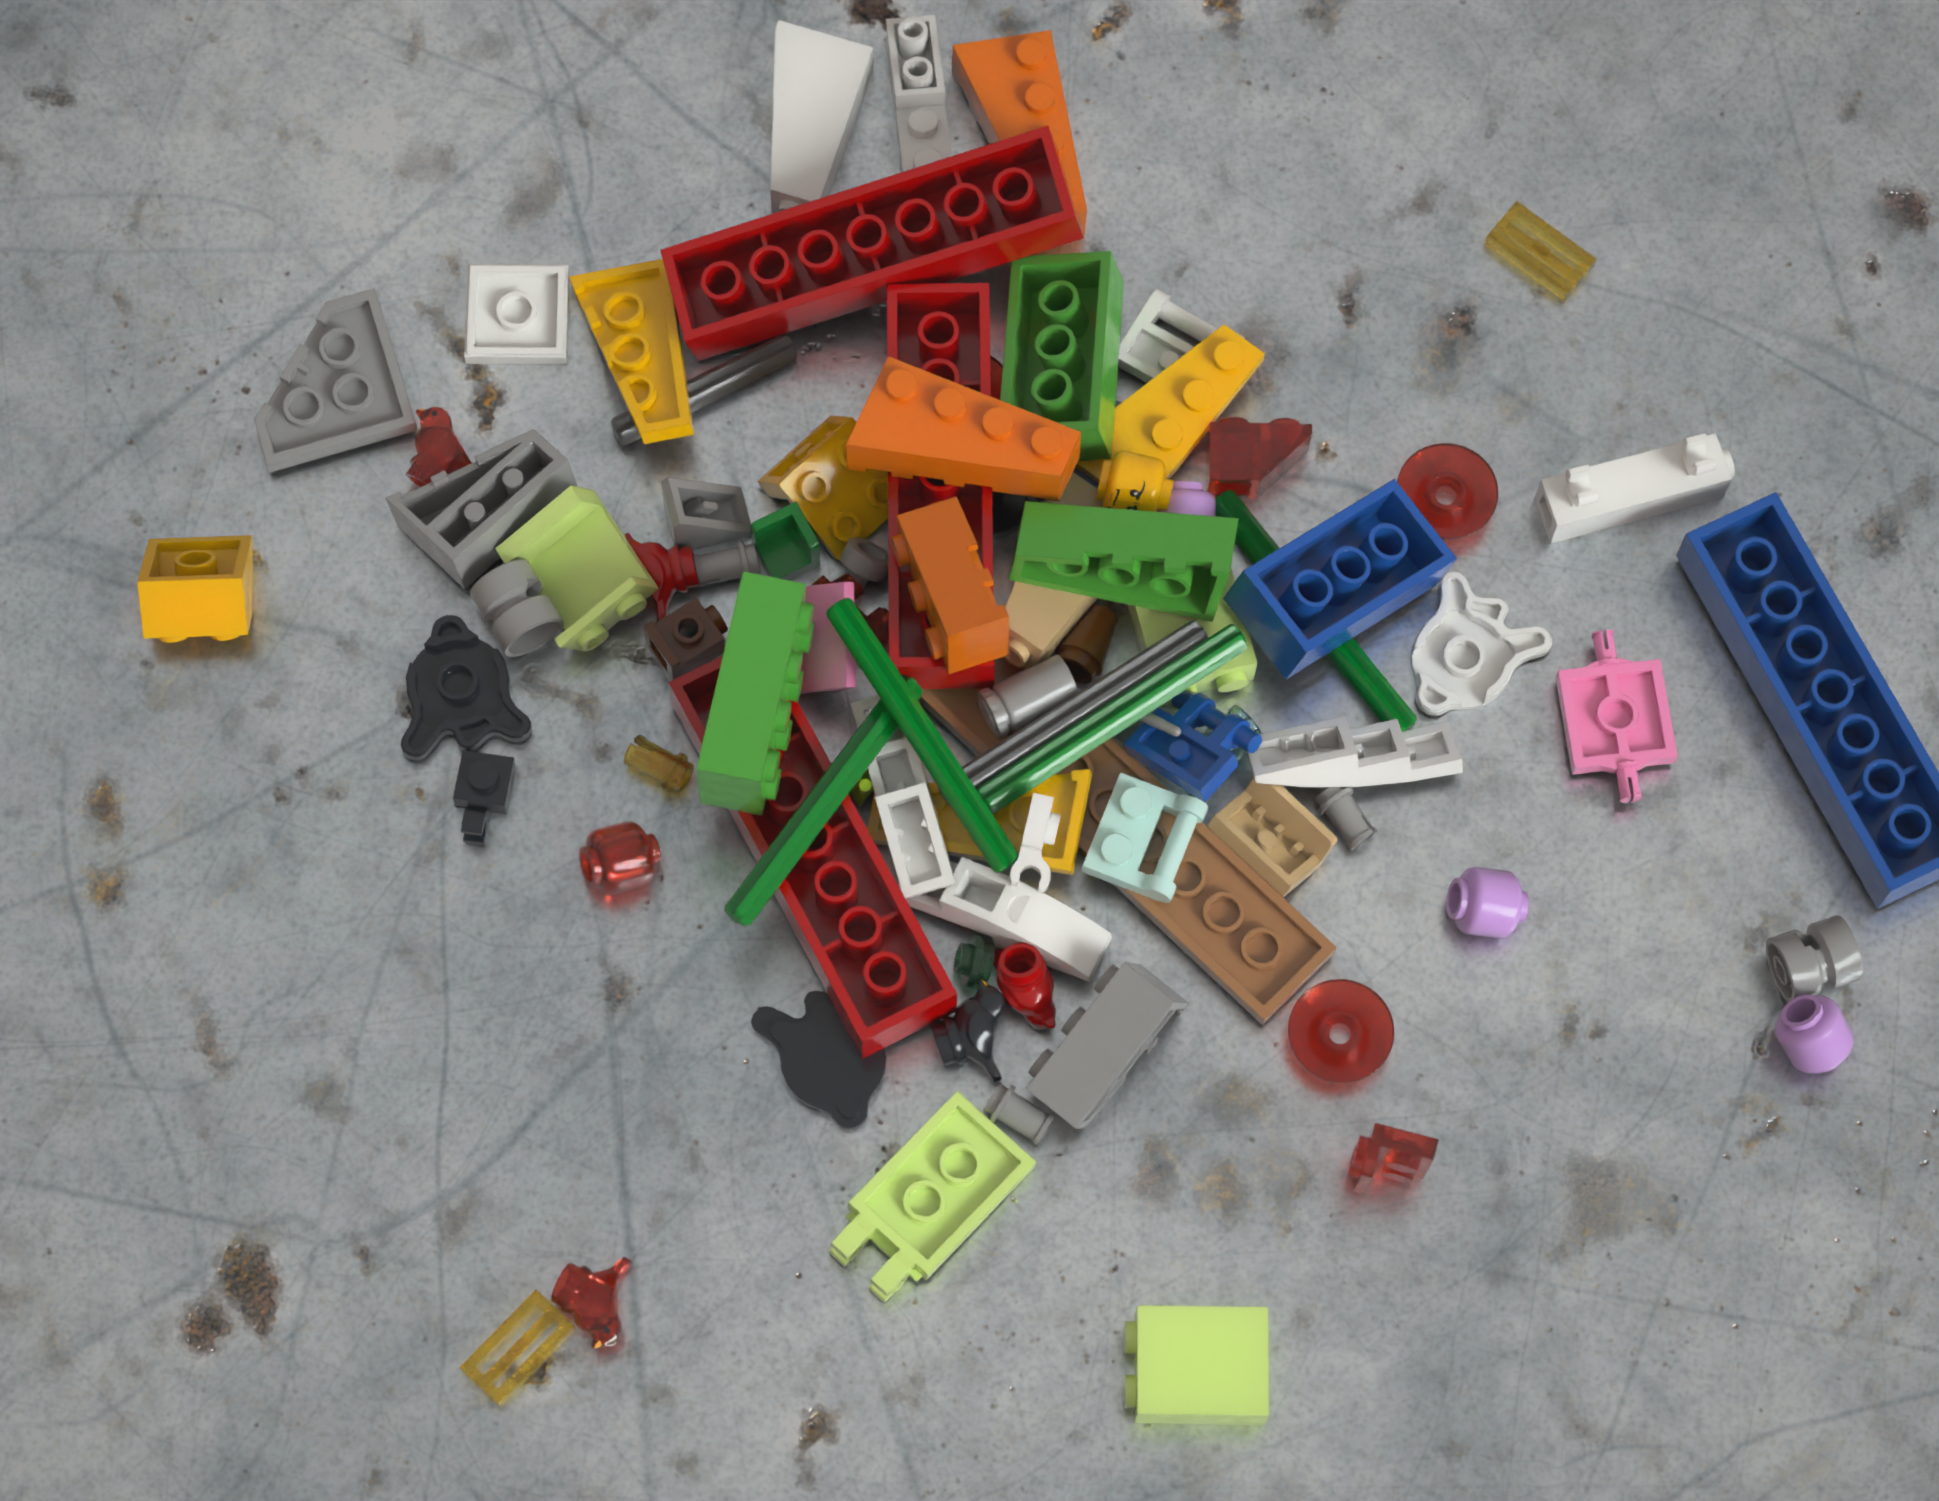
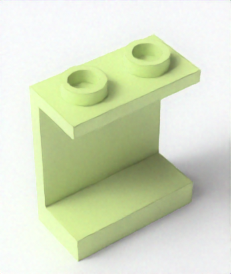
(582, 566)

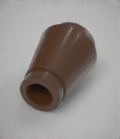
(1088, 644)

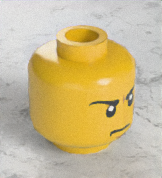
(1134, 483)

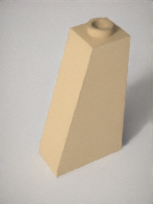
(1044, 615)

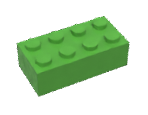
(1065, 343)
(753, 694)

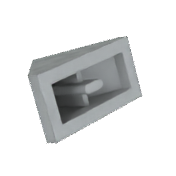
(704, 512)

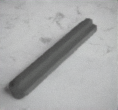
(722, 380)

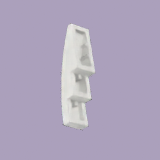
(1367, 755)
(907, 812)

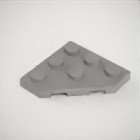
(336, 388)

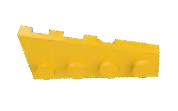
(641, 343)
(1179, 403)
(1070, 801)

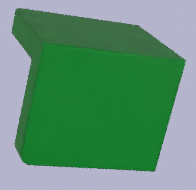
(786, 543)

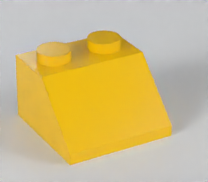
(196, 588)

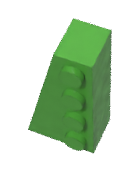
(1127, 556)

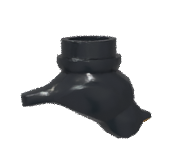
(972, 1030)

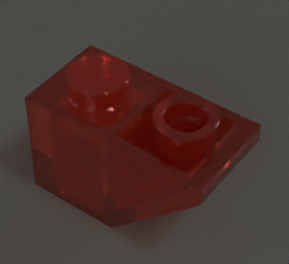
(1252, 455)

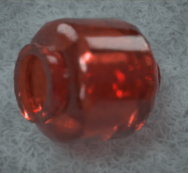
(619, 858)

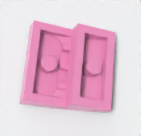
(829, 662)

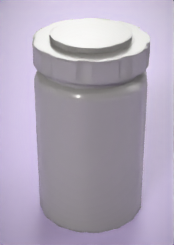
(1026, 696)

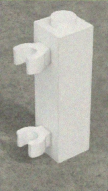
(1634, 487)

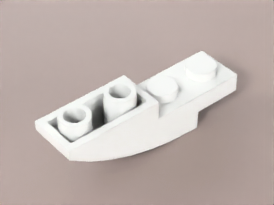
(918, 91)
(1017, 915)

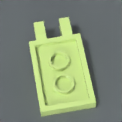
(932, 1195)

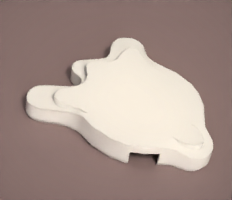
(1467, 651)

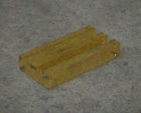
(1531, 266)
(532, 1363)

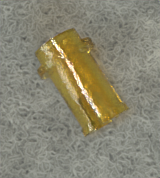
(659, 763)

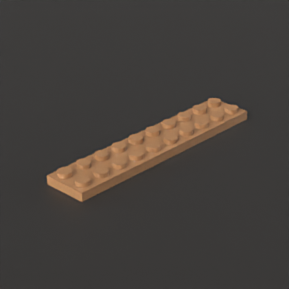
(1221, 906)

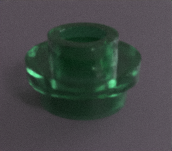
(974, 961)

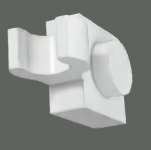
(1039, 829)

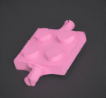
(1616, 716)

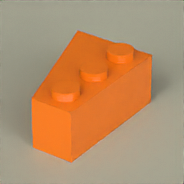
(951, 586)

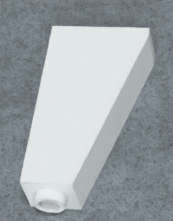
(814, 110)

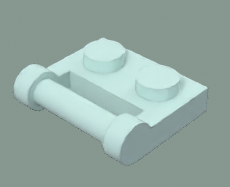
(1127, 832)

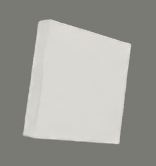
(517, 314)

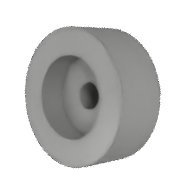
(865, 561)

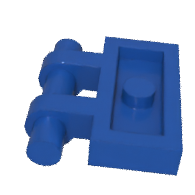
(1192, 759)

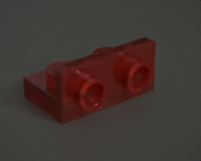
(1394, 1150)

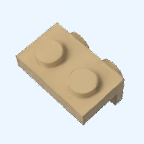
(1274, 835)

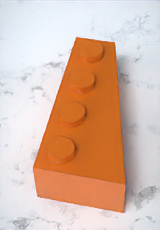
(1017, 89)
(959, 435)

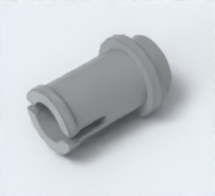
(726, 564)
(1346, 816)
(1018, 1113)

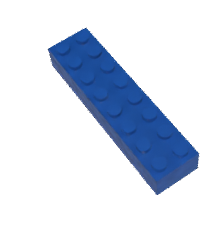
(1821, 693)

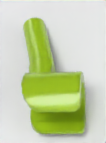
(862, 789)

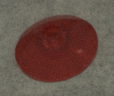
(1459, 473)
(1343, 1006)

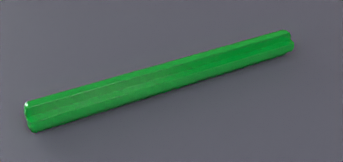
(1349, 656)
(1112, 718)
(922, 735)
(814, 813)

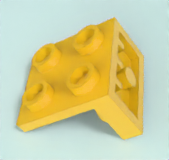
(832, 498)

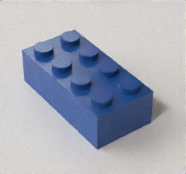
(1339, 578)

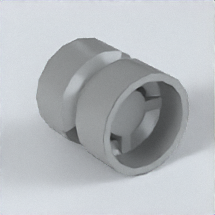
(520, 613)
(1819, 957)

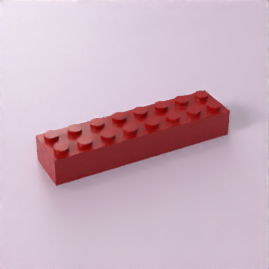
(851, 244)
(946, 334)
(837, 893)

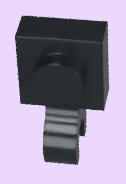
(482, 787)

